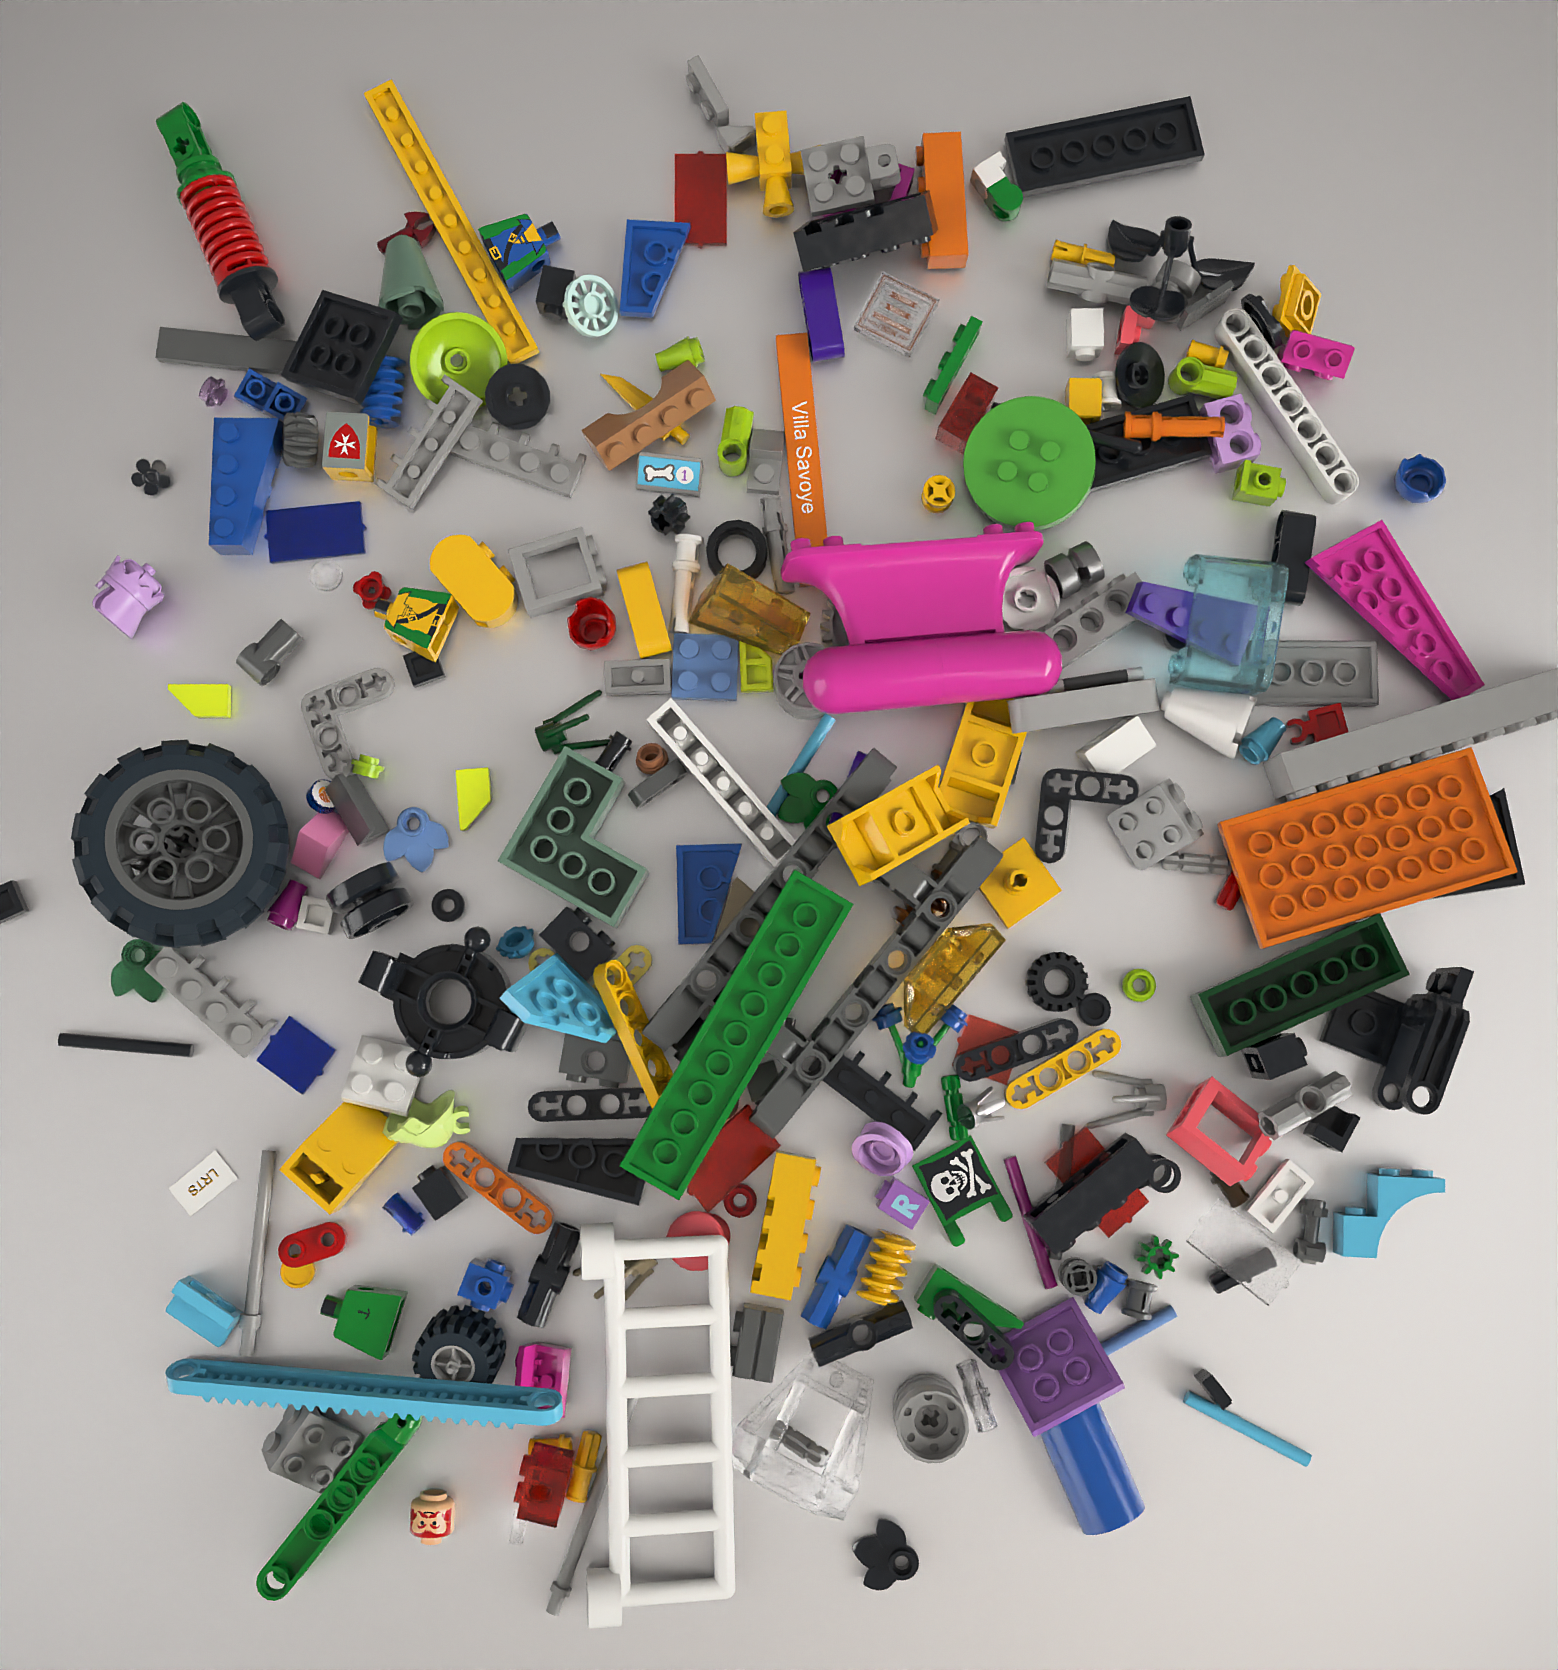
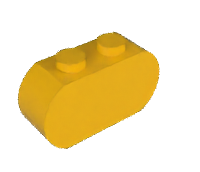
(475, 580)

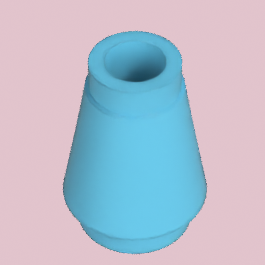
(1261, 742)

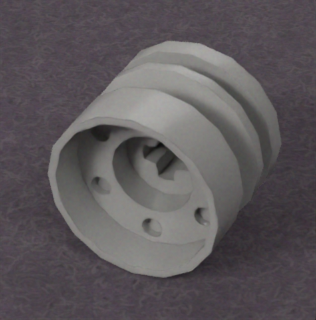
(789, 681)
(925, 1437)

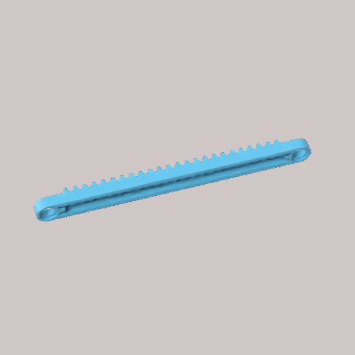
(365, 1393)

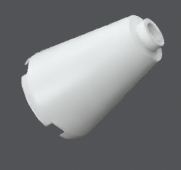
(1210, 716)

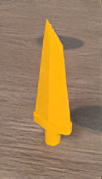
(638, 399)

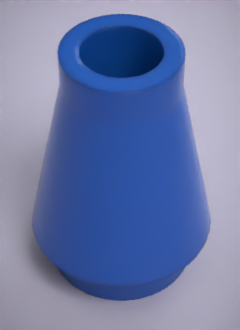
(1109, 1284)

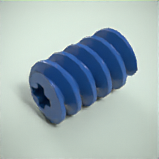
(381, 396)

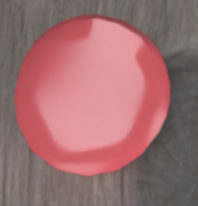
(696, 1224)

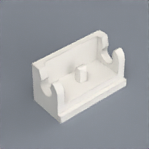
(1117, 747)

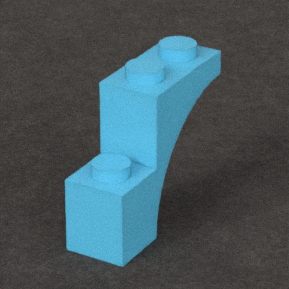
(1360, 1229)

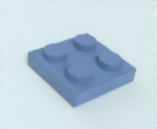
(704, 667)

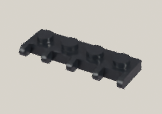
(878, 1100)

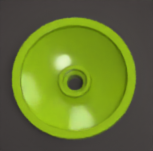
(450, 335)

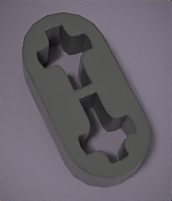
(657, 783)

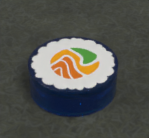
(318, 798)

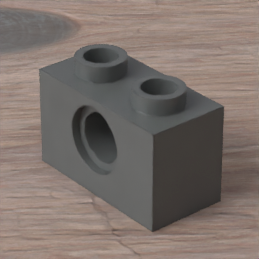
(575, 1064)

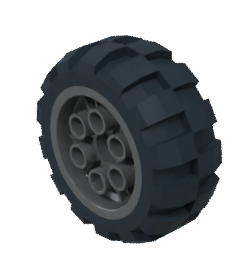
(218, 902)

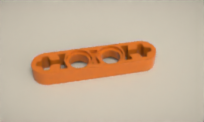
(501, 1182)

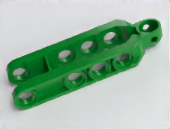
(336, 1504)

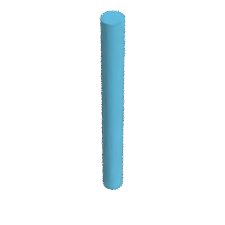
(803, 759)
(1247, 1428)

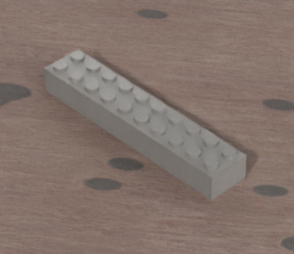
(1414, 736)

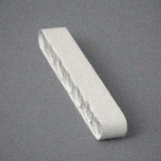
(1285, 421)

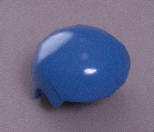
(1420, 479)

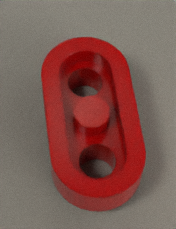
(312, 1244)

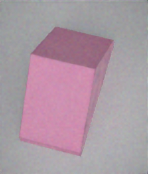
(319, 843)

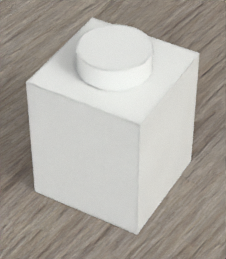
(1084, 333)

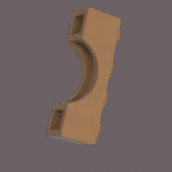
(621, 436)

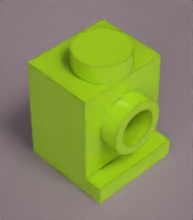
(1250, 490)

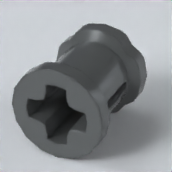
(1139, 1299)

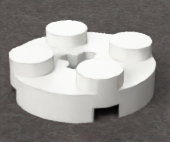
(1042, 610)

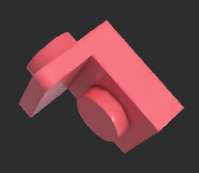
(1130, 328)

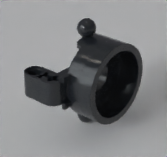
(410, 984)

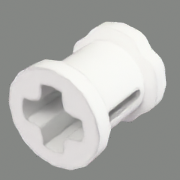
(1109, 391)

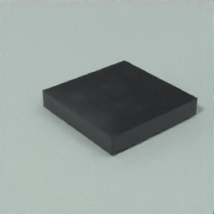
(1364, 1026)

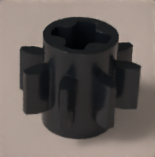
(669, 514)

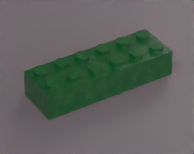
(1299, 985)

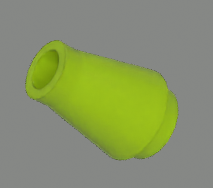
(680, 352)

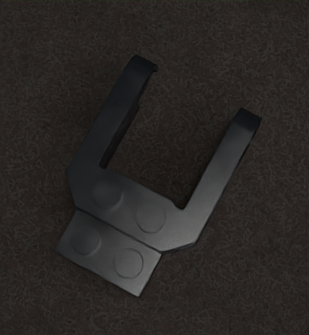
(1427, 1041)

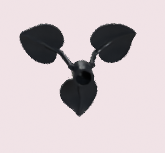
(1135, 244)

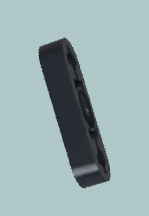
(978, 1343)

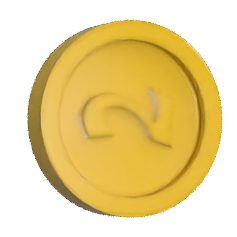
(298, 1276)

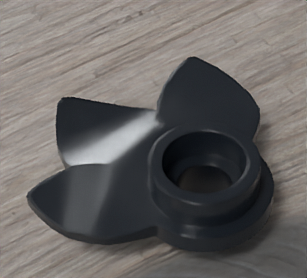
(880, 1553)

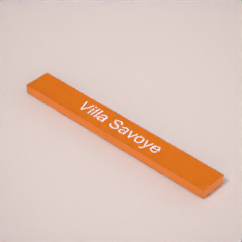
(801, 438)

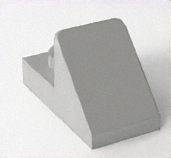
(765, 461)

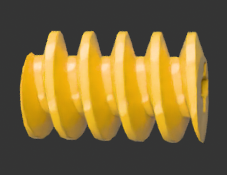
(887, 1268)

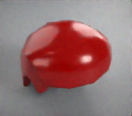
(591, 624)

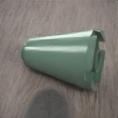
(408, 284)

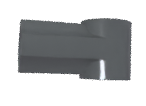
(264, 658)

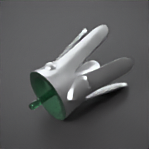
(972, 1114)

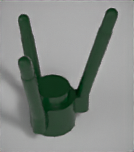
(553, 732)

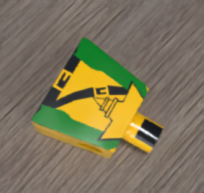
(419, 619)

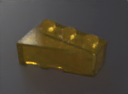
(749, 612)

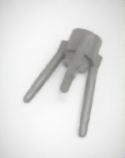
(1148, 1097)

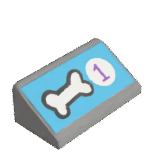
(669, 473)

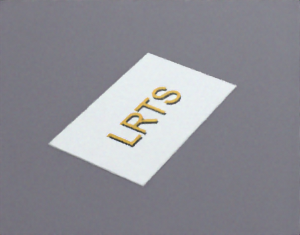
(203, 1183)

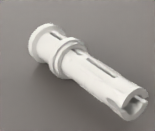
(685, 569)

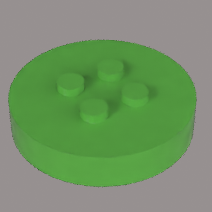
(1029, 462)

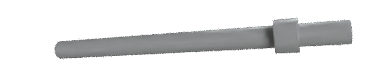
(251, 1319)

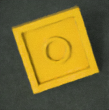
(1018, 884)

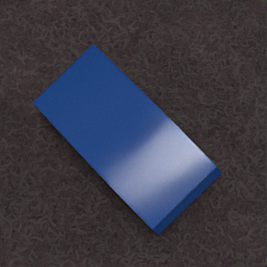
(268, 397)

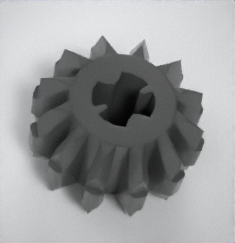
(300, 440)

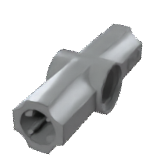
(1093, 281)
(1293, 1113)

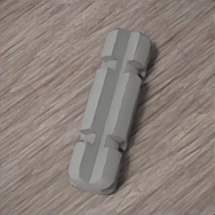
(1196, 863)
(805, 1447)

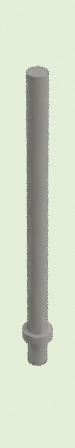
(561, 1587)

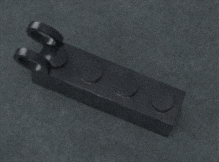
(1096, 1190)

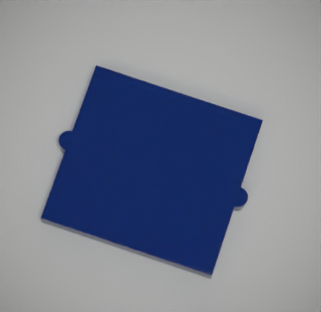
(296, 1055)

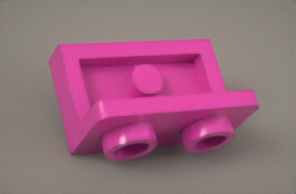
(1316, 353)
(544, 1367)

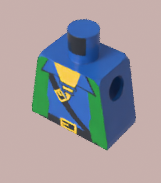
(518, 248)

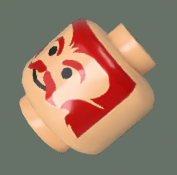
(432, 1516)

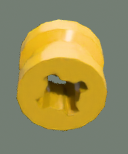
(942, 488)

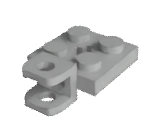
(863, 169)

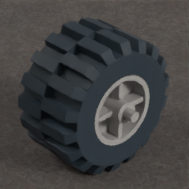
(460, 1347)

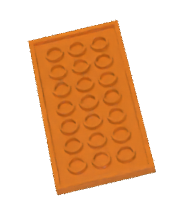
(1366, 848)

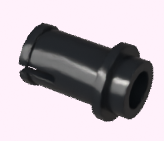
(614, 751)

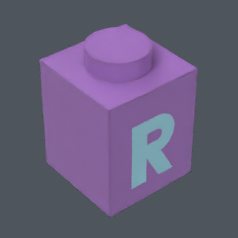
(901, 1202)

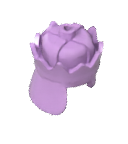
(129, 594)

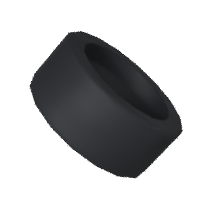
(742, 528)

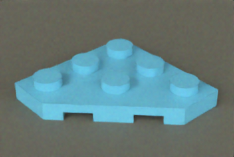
(561, 1001)

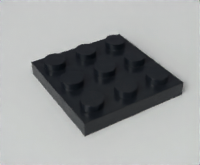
(341, 347)

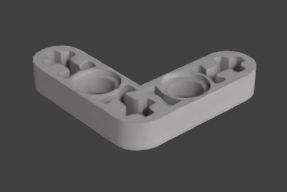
(334, 708)

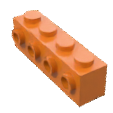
(944, 178)

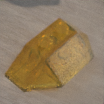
(946, 973)

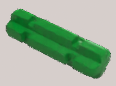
(952, 1100)

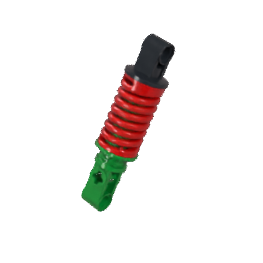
(221, 224)

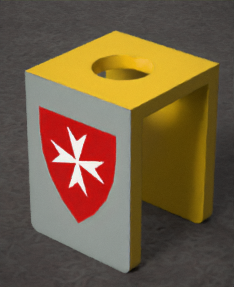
(349, 447)

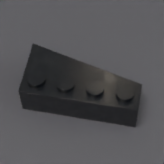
(866, 230)
(579, 1165)

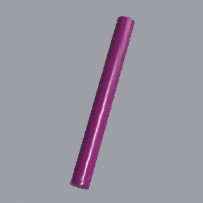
(1024, 1204)

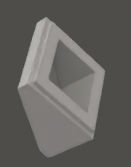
(736, 138)
(761, 1080)

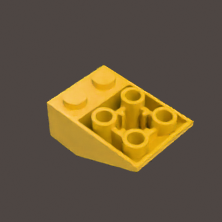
(339, 1155)

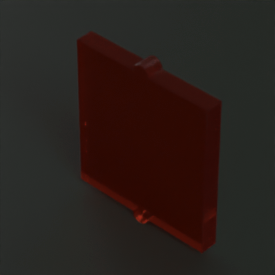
(980, 1032)

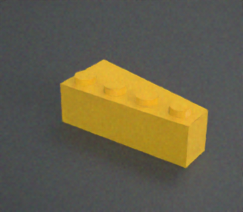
(783, 1225)

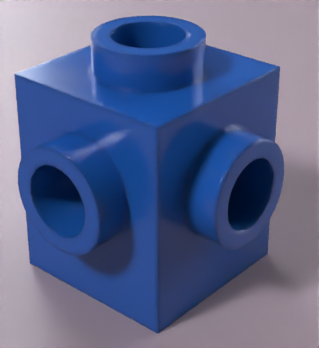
(475, 1289)

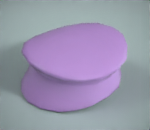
(882, 1149)

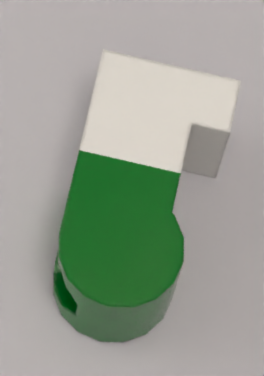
(995, 188)

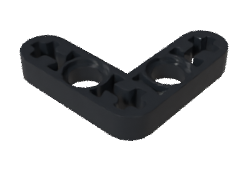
(1063, 801)

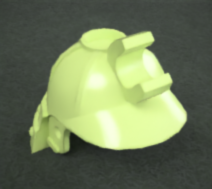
(428, 1123)

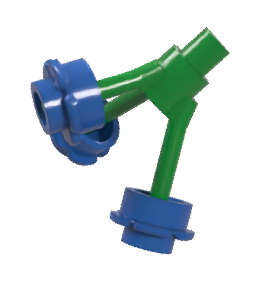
(918, 1046)

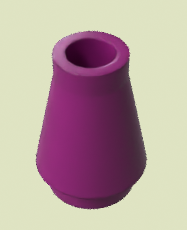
(286, 907)

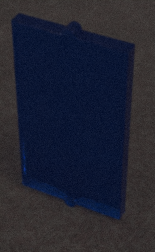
(315, 532)

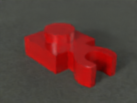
(1321, 723)

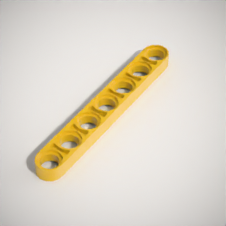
(626, 1025)

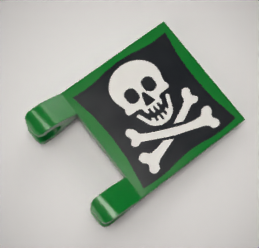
(958, 1184)

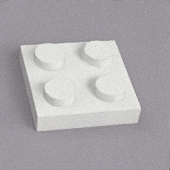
(380, 1077)

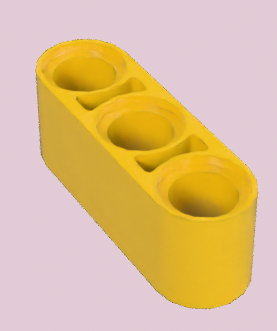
(644, 610)

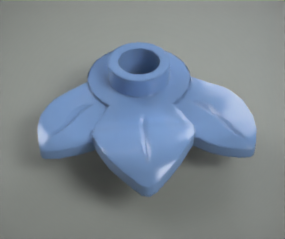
(415, 844)

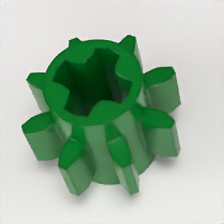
(1163, 1263)

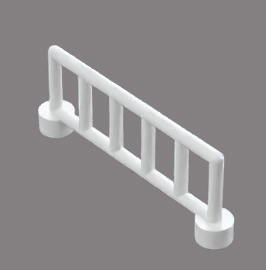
(610, 1586)

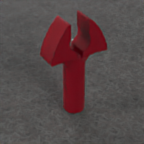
(413, 219)

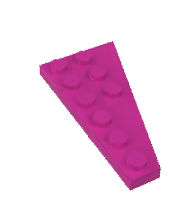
(1387, 593)

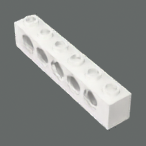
(721, 781)

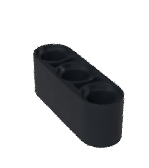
(1293, 548)

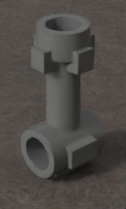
(1309, 1248)

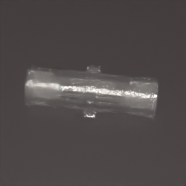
(976, 1395)

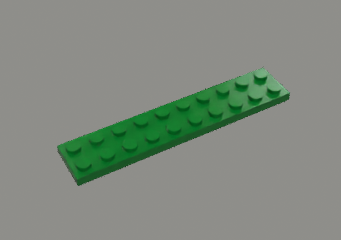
(736, 1034)

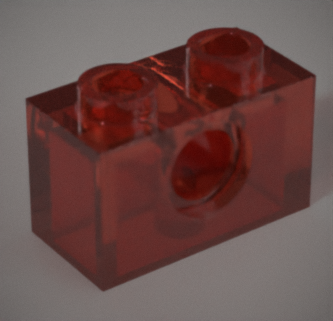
(965, 412)
(544, 1484)

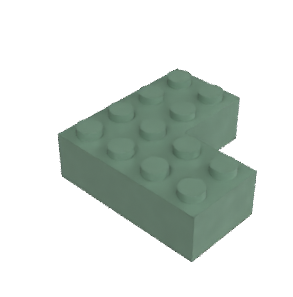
(558, 843)

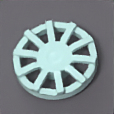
(591, 305)

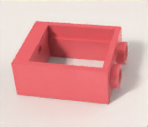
(1206, 1150)

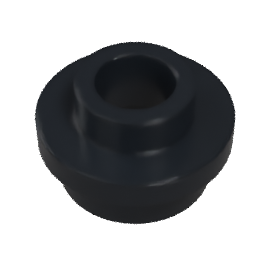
(438, 902)

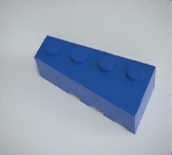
(241, 479)

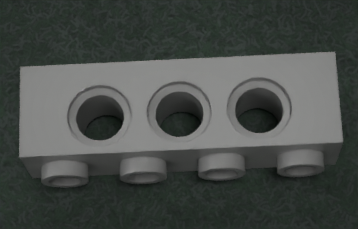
(1096, 608)

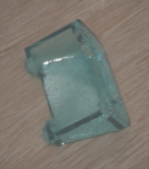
(1231, 624)

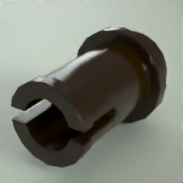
(1234, 1194)

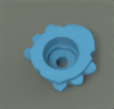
(516, 942)

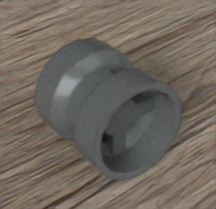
(1072, 1271)

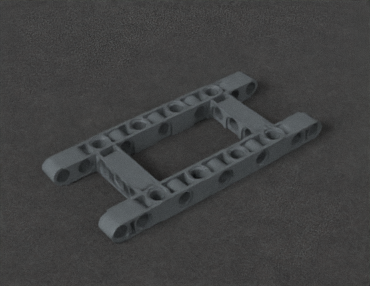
(872, 985)

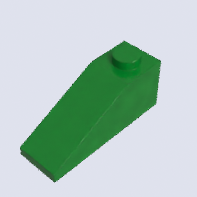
(941, 1279)

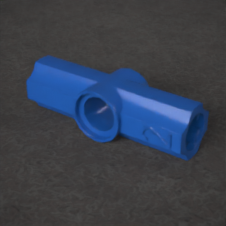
(836, 1276)

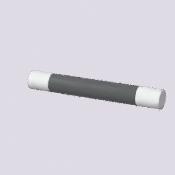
(1097, 680)

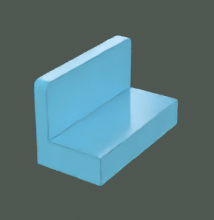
(203, 1311)

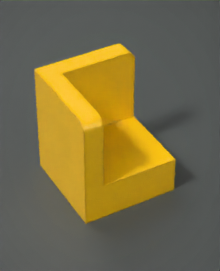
(1084, 398)

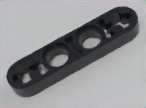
(1017, 1055)
(593, 1105)

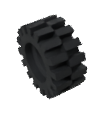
(1076, 976)

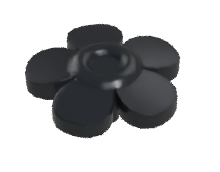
(150, 476)

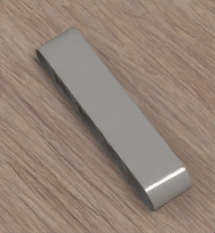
(1083, 705)

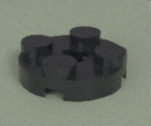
(507, 411)

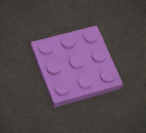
(1057, 1367)

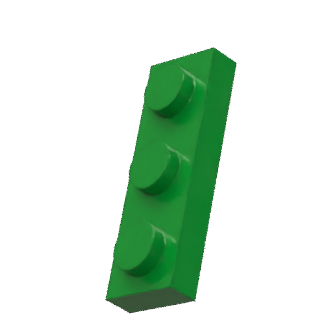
(951, 364)

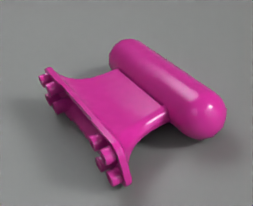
(922, 622)

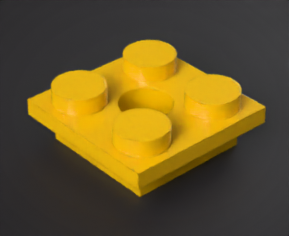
(1297, 302)

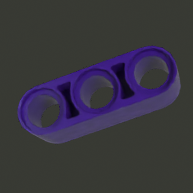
(821, 314)

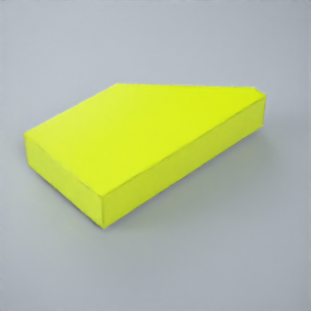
(755, 669)
(204, 699)
(473, 794)

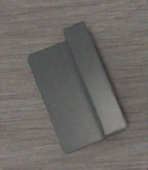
(356, 808)

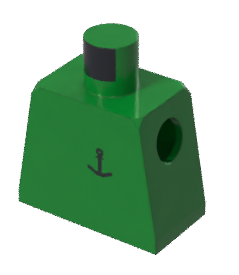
(366, 1317)

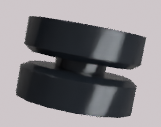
(369, 900)

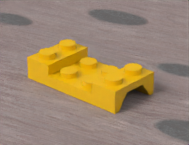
(982, 762)
(895, 826)

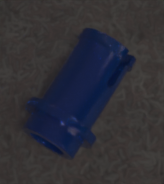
(404, 1214)

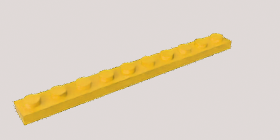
(451, 221)

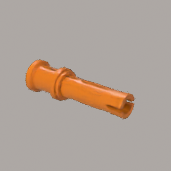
(1158, 426)

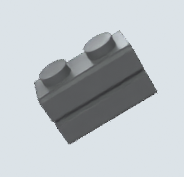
(757, 1342)

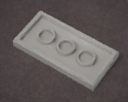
(1323, 674)

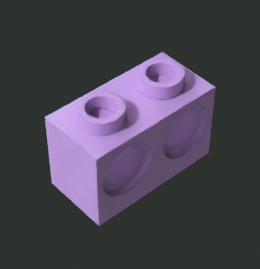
(1237, 432)

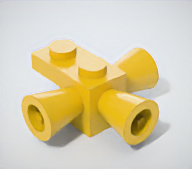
(772, 164)

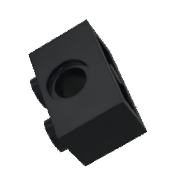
(560, 936)
(1275, 1056)

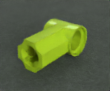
(1205, 381)
(735, 439)

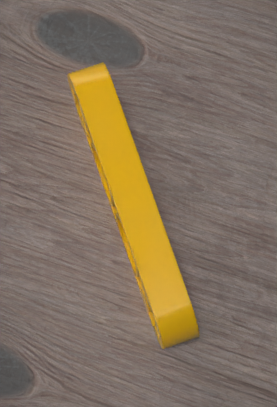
(1064, 1073)

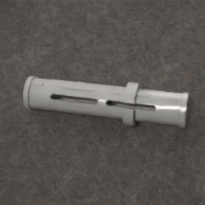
(775, 533)

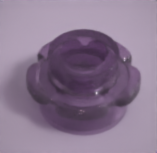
(213, 391)

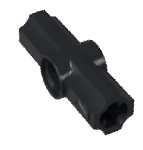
(549, 1274)
(881, 1324)

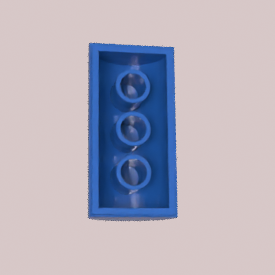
(1093, 1472)

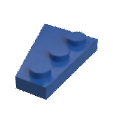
(648, 263)
(702, 887)

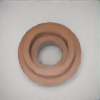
(651, 758)

